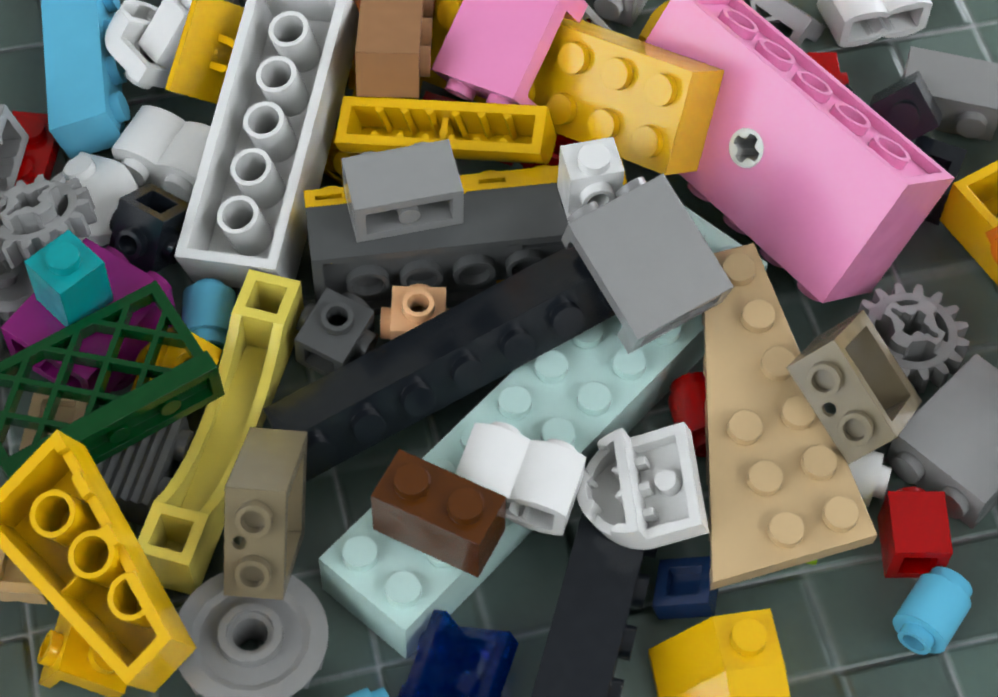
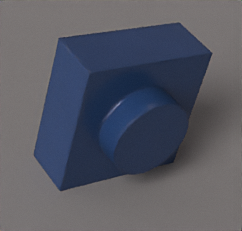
(684, 589)

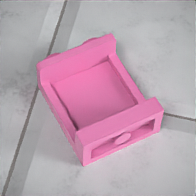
(500, 47)

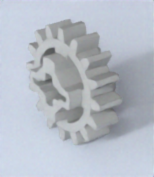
(40, 213)
(919, 333)

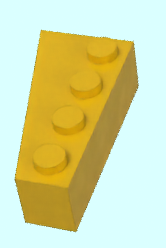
(89, 565)

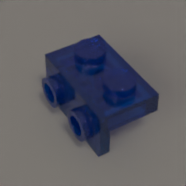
(459, 660)

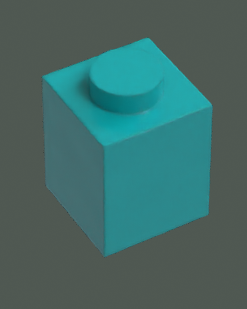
(69, 279)

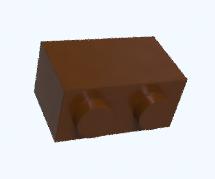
(438, 512)

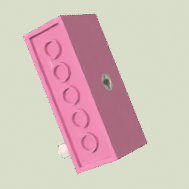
(799, 154)

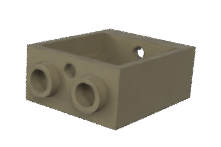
(863, 382)
(267, 510)

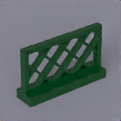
(122, 418)

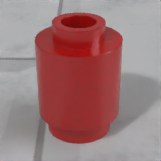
(688, 406)

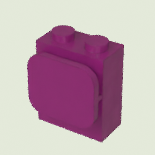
(34, 322)

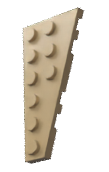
(770, 464)

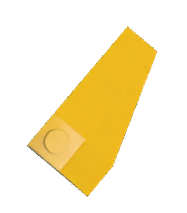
(722, 659)

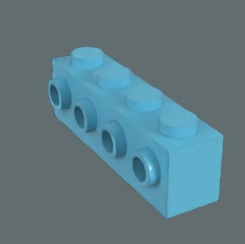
(82, 76)

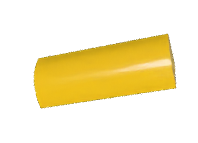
(472, 128)

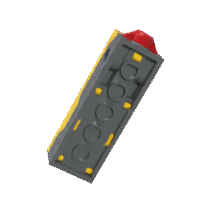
(507, 226)

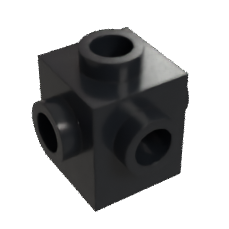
(148, 227)

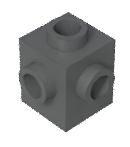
(334, 332)

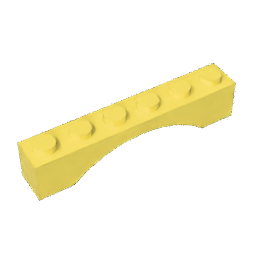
(191, 509)

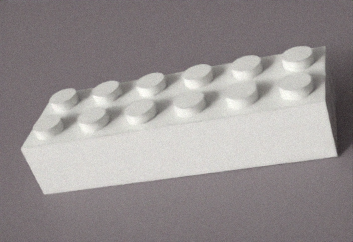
(268, 139)

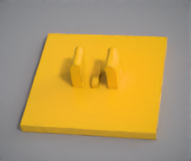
(205, 49)

